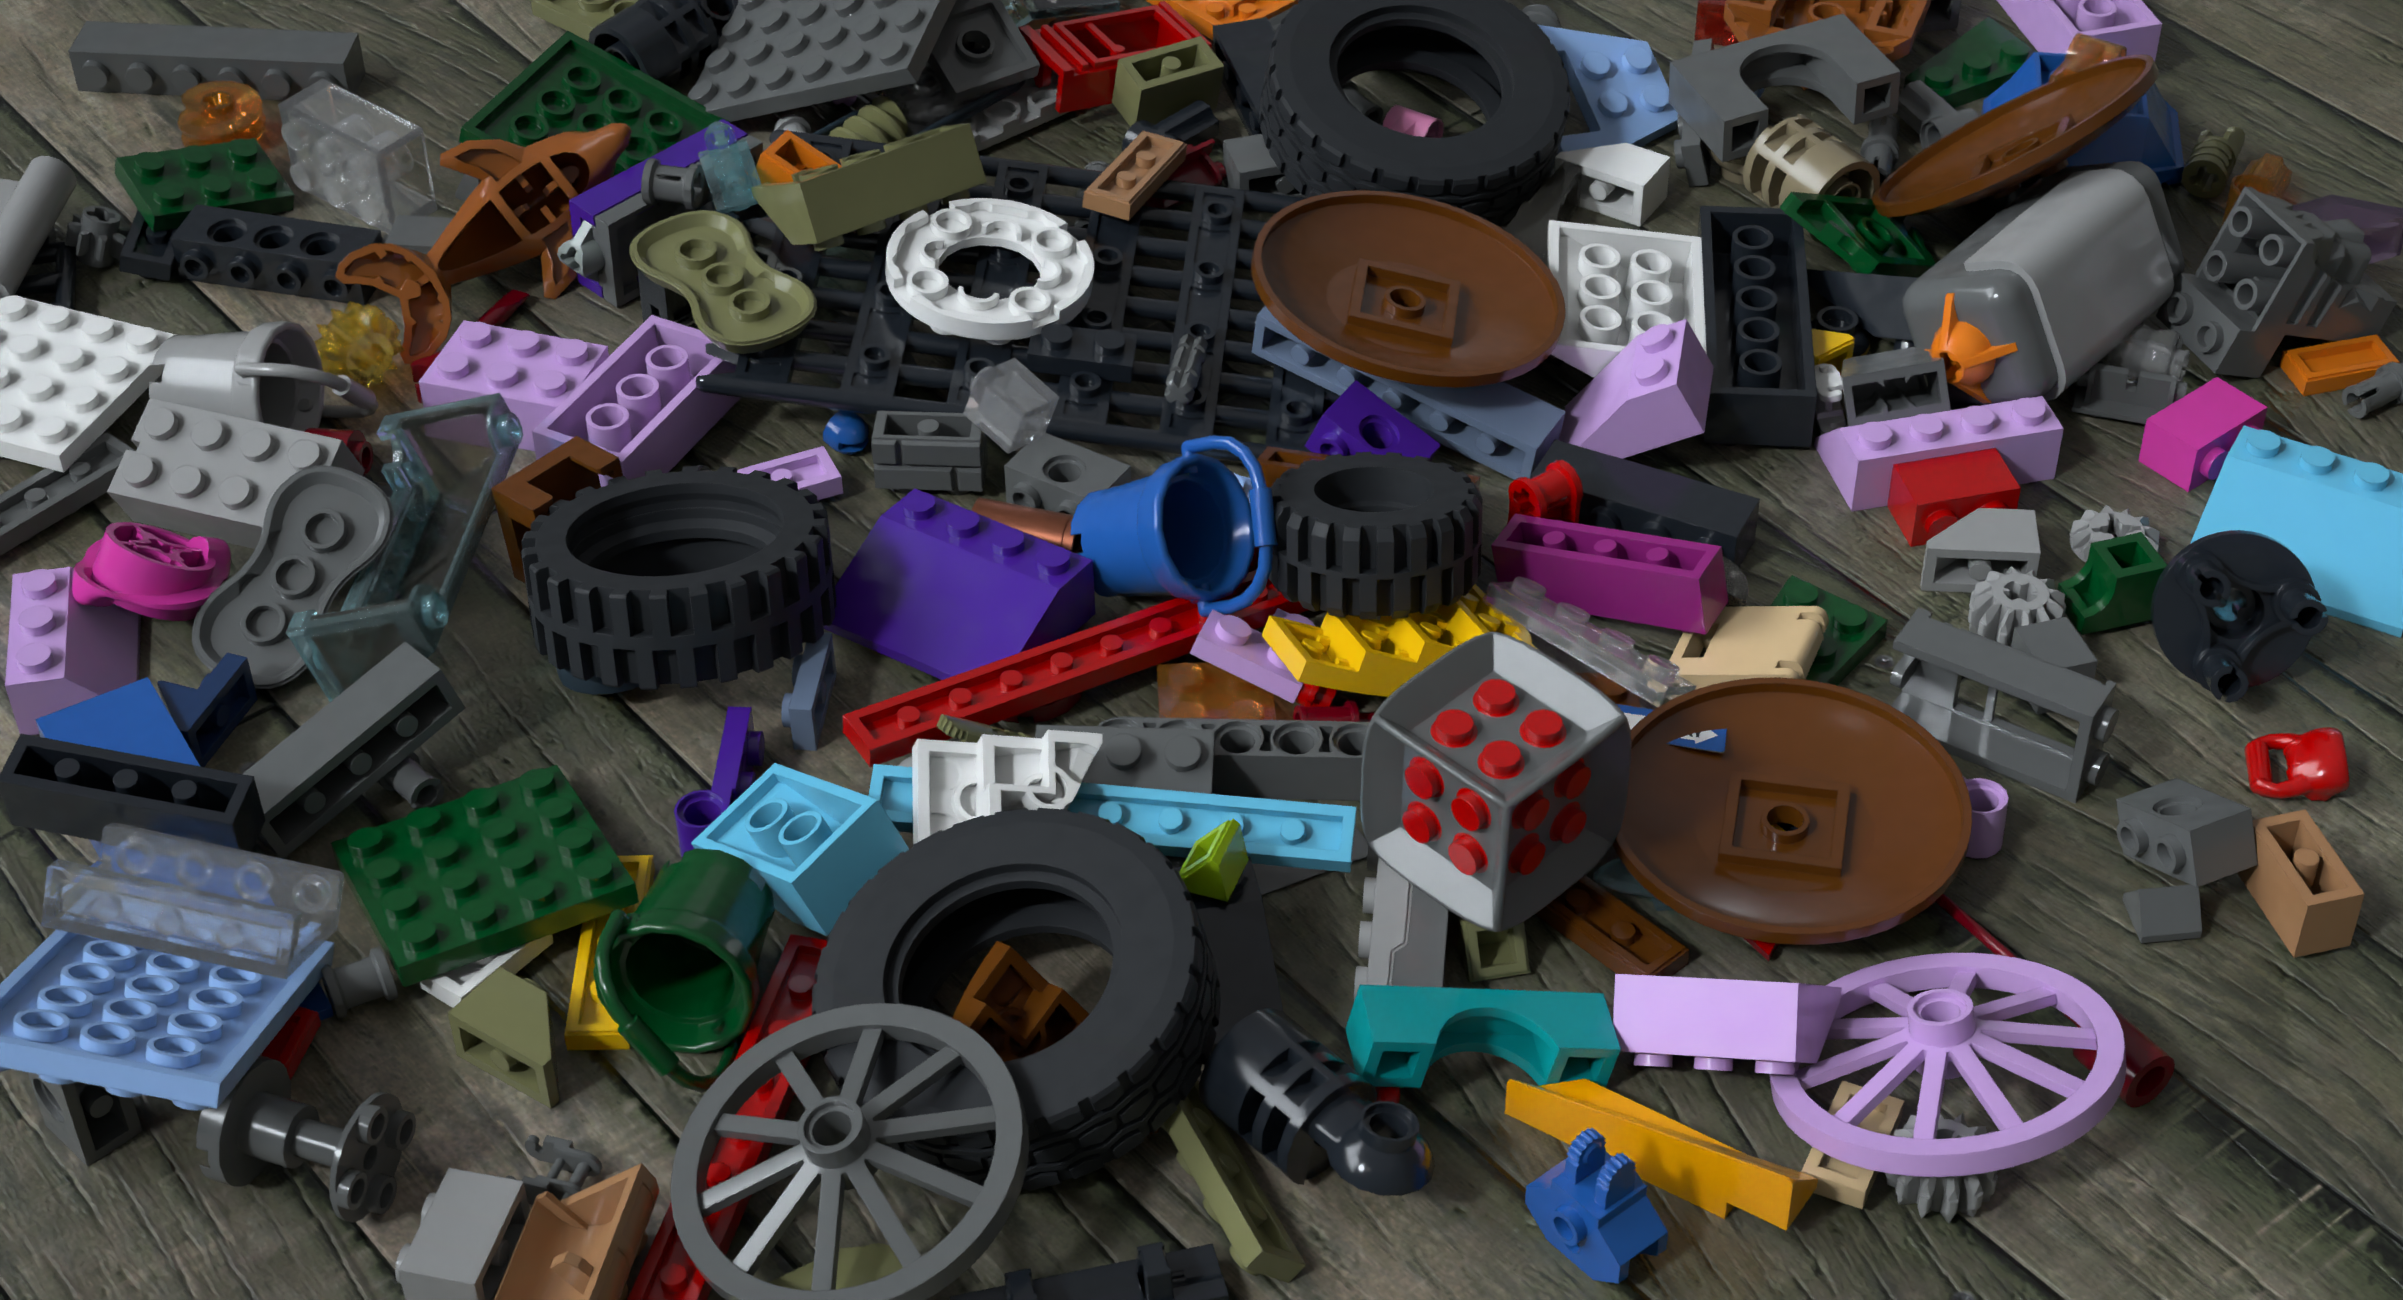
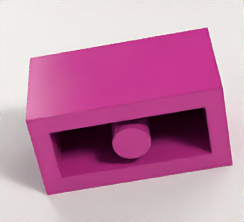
(2196, 433)

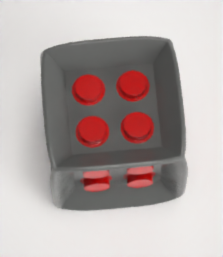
(1495, 780)

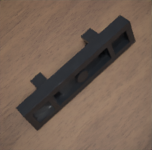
(1166, 1276)

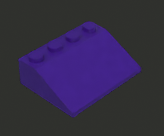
(958, 589)

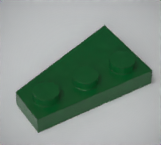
(1973, 64)

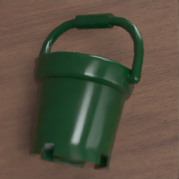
(686, 963)

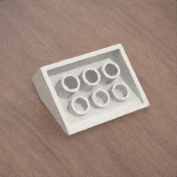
(1620, 287)

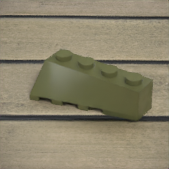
(874, 187)

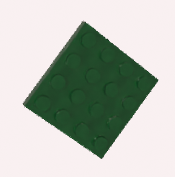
(584, 90)
(482, 874)

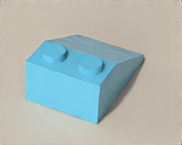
(806, 842)

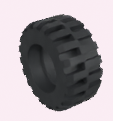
(1376, 535)

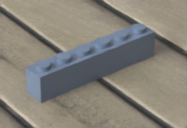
(1484, 422)

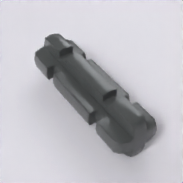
(1186, 369)

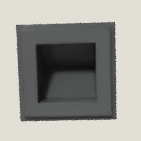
(2165, 913)

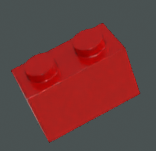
(1944, 489)

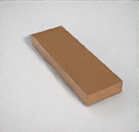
(1135, 175)

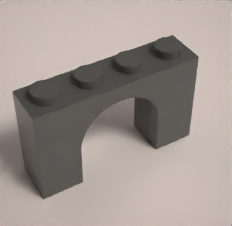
(1827, 55)

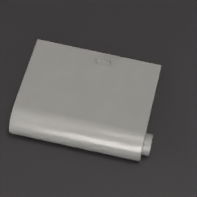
(28, 215)

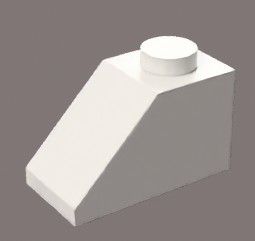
(1620, 180)

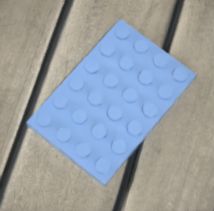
(143, 1018)

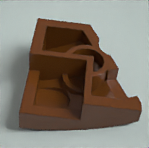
(1016, 1006)

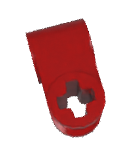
(1549, 495)

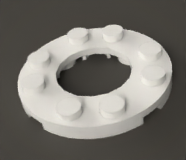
(925, 291)

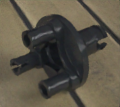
(2259, 631)

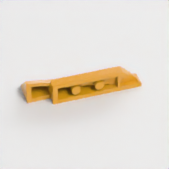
(1664, 1150)

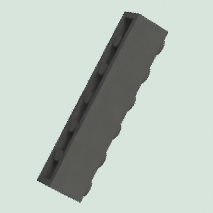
(178, 57)

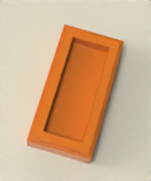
(2335, 364)

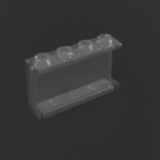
(196, 901)

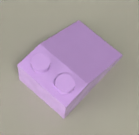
(1644, 396)

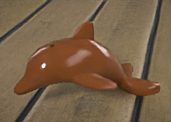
(506, 220)

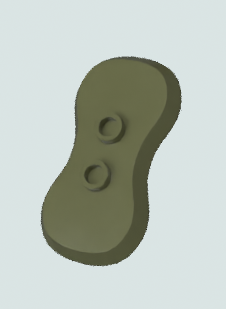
(729, 287)

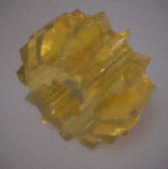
(359, 343)

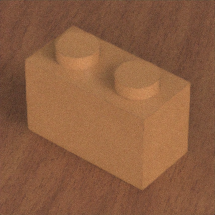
(2302, 885)

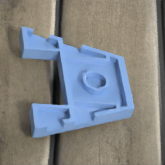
(1615, 89)

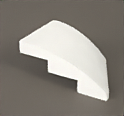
(996, 775)

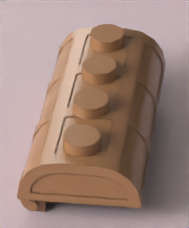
(582, 1242)

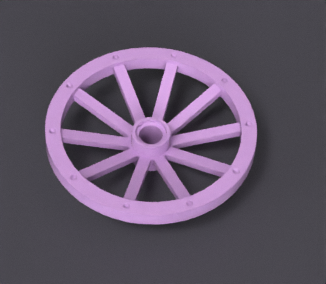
(1942, 1041)

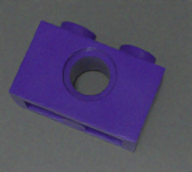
(1367, 424)

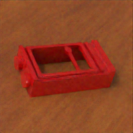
(1081, 50)

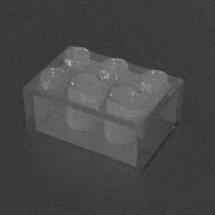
(357, 155)

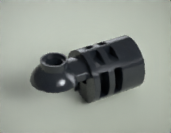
(665, 35)
(1311, 1109)

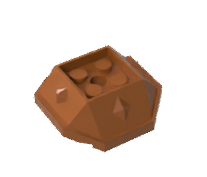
(1886, 23)

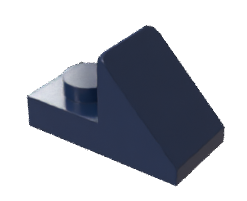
(214, 709)

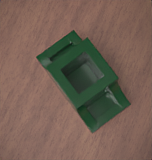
(2113, 584)

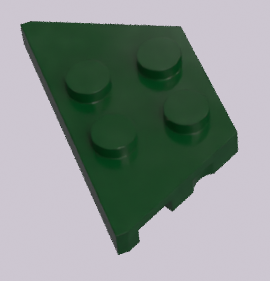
(1861, 234)

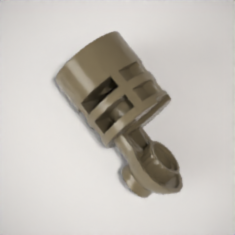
(1803, 159)

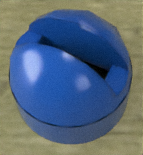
(846, 433)

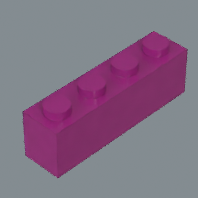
(1616, 572)

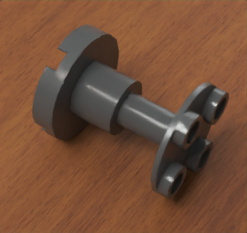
(265, 1125)

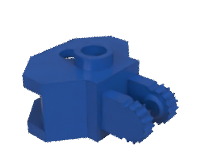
(1598, 1205)

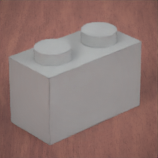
(463, 1238)

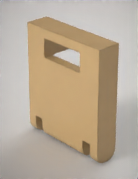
(1753, 644)

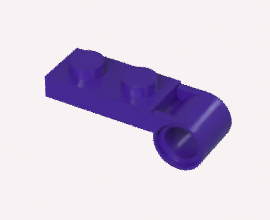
(738, 754)

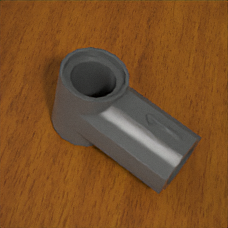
(1930, 113)

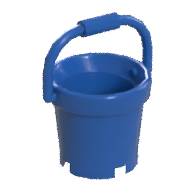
(1182, 530)

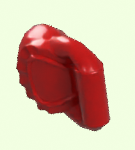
(2314, 764)

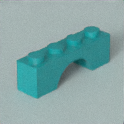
(1546, 1033)

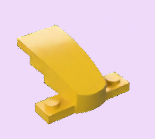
(1382, 653)

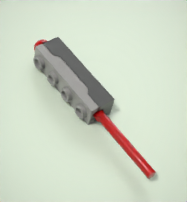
(1403, 940)

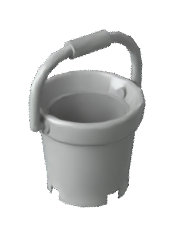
(257, 376)

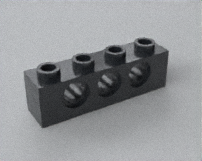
(269, 253)

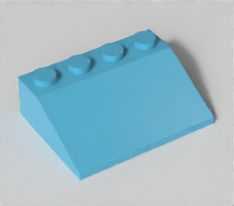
(2329, 511)

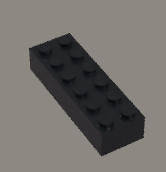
(1757, 328)

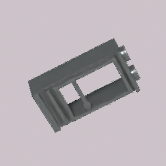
(1930, 684)

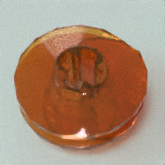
(220, 113)

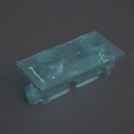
(728, 169)

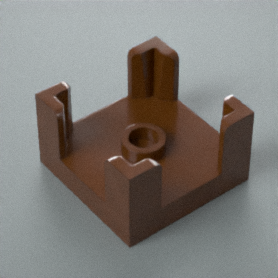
(545, 482)

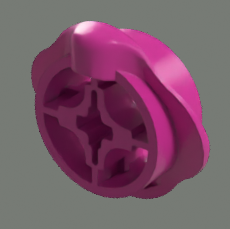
(151, 571)

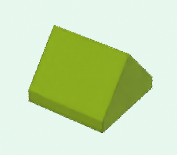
(1216, 862)

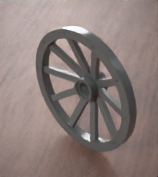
(844, 1149)

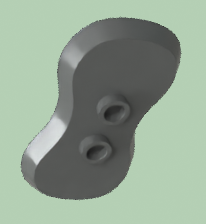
(312, 541)

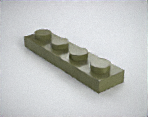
(1231, 1191)

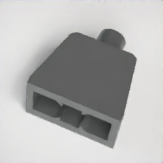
(1893, 385)

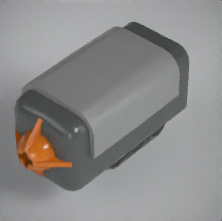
(2048, 284)

